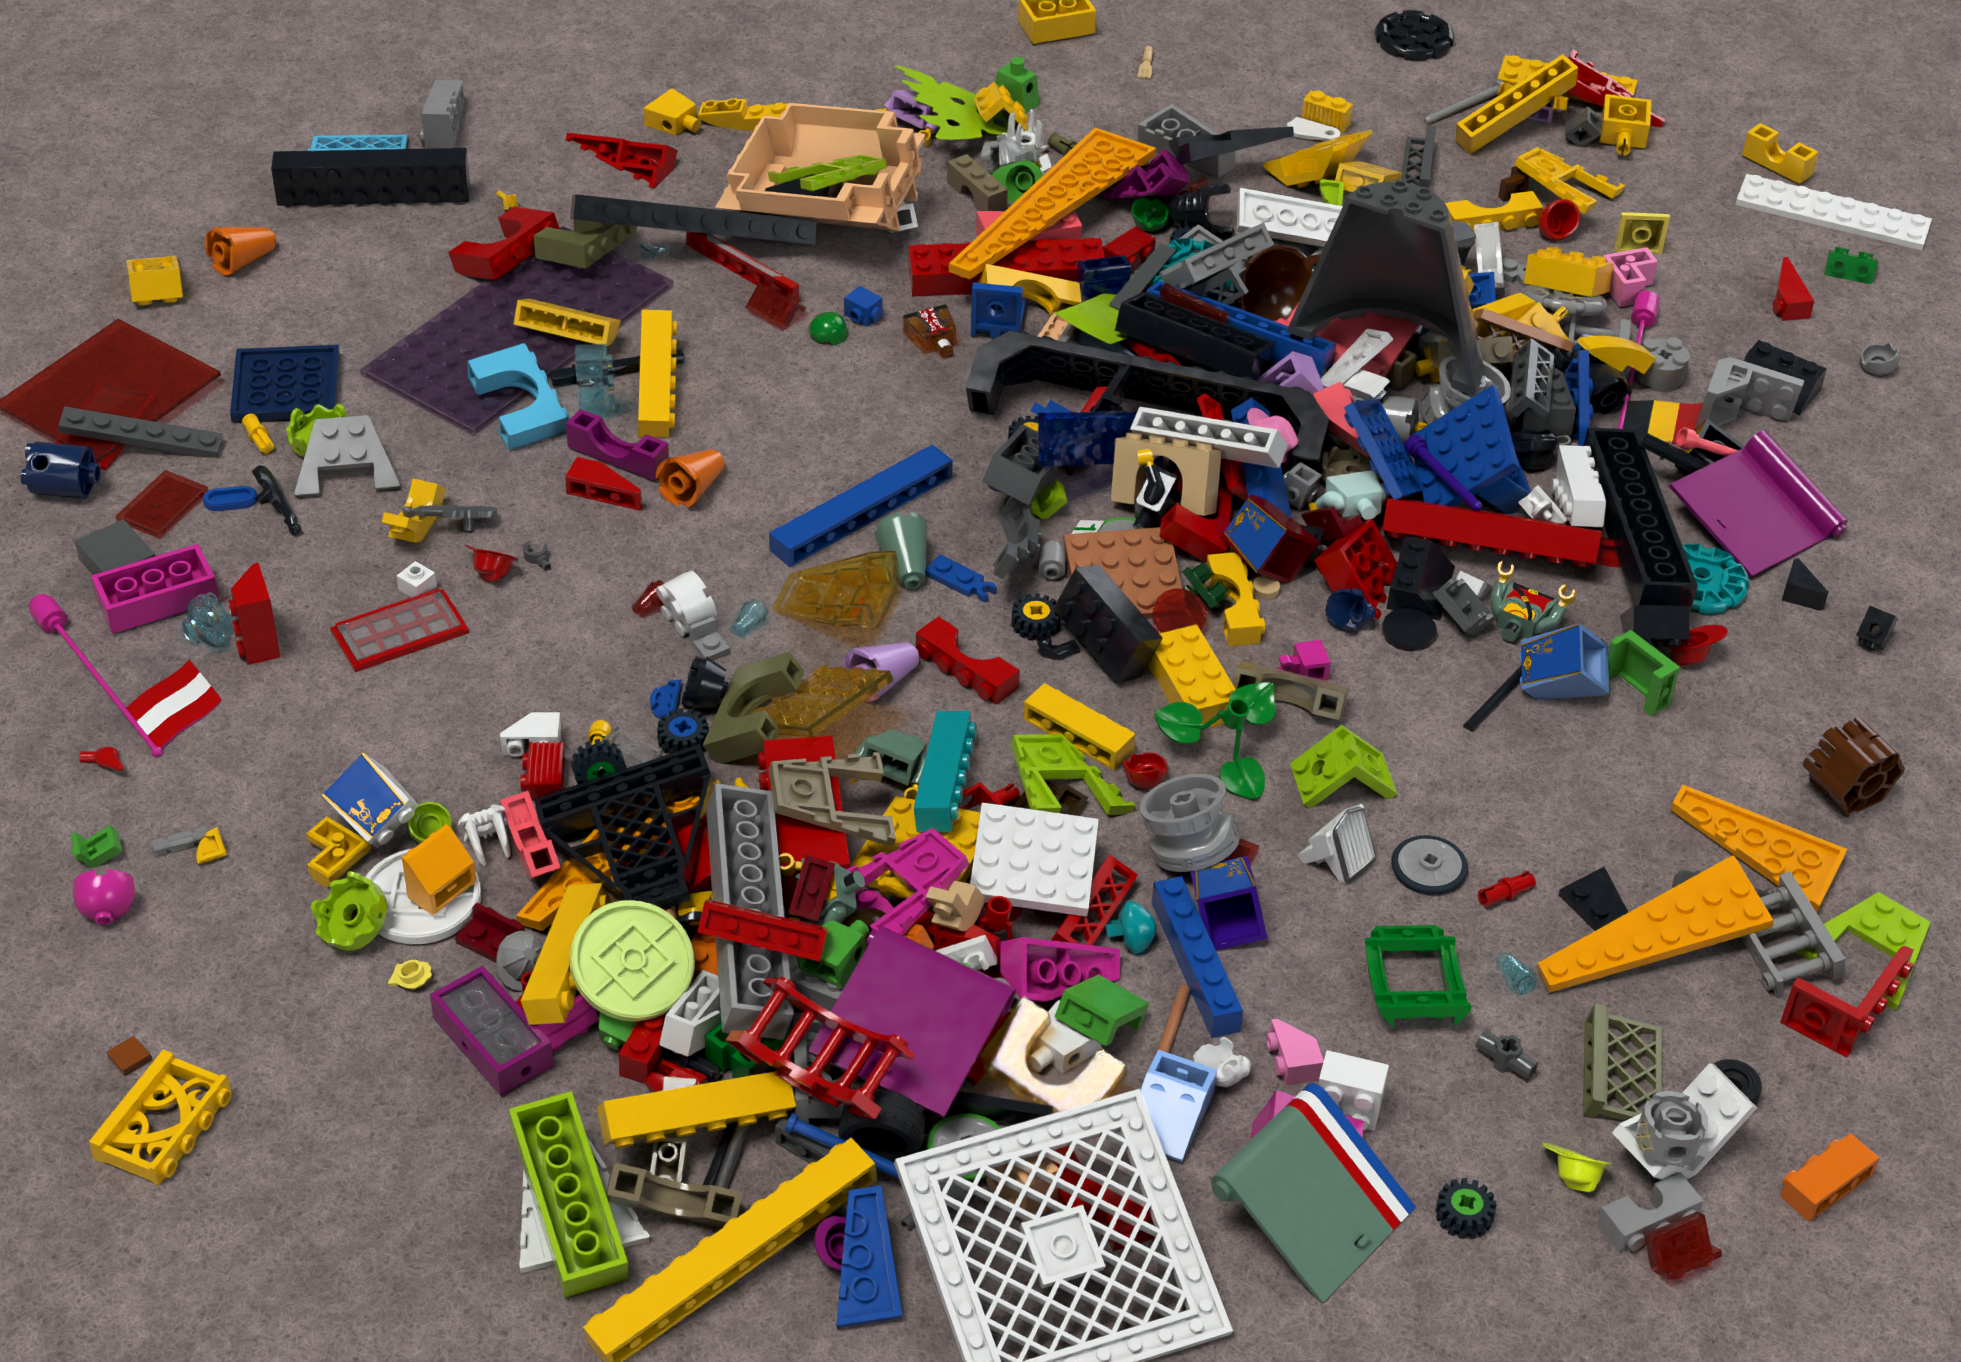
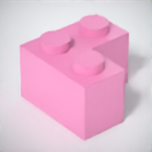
(1631, 274)

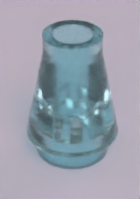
(749, 617)
(1516, 973)

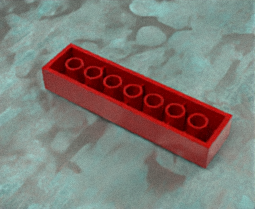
(1052, 258)
(1493, 530)

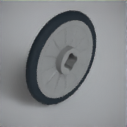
(1429, 864)

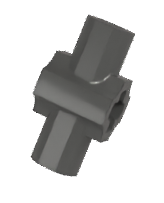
(1507, 1054)

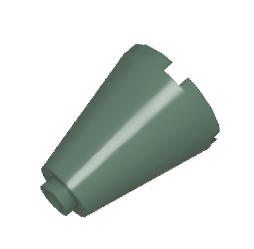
(909, 540)

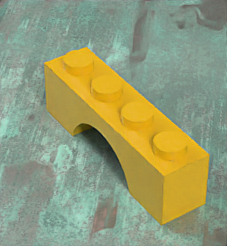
(1519, 212)
(1050, 292)
(1241, 620)

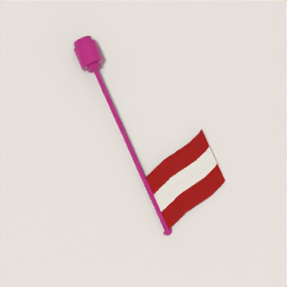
(160, 710)

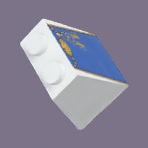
(371, 800)

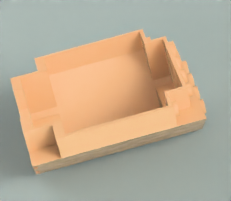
(821, 134)

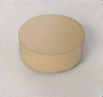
(1266, 587)

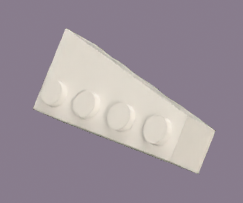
(1578, 487)

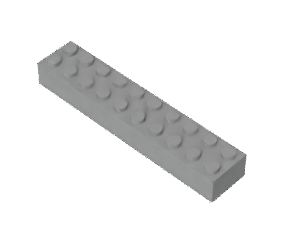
(747, 876)

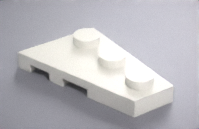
(1358, 354)

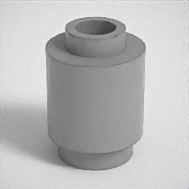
(1052, 560)

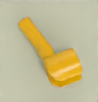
(508, 200)

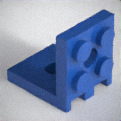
(996, 309)

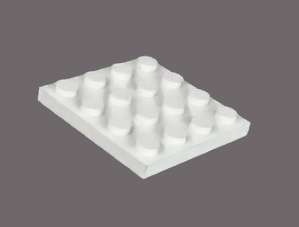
(1035, 858)

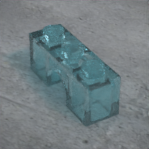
(593, 366)

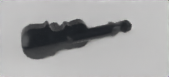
(273, 493)

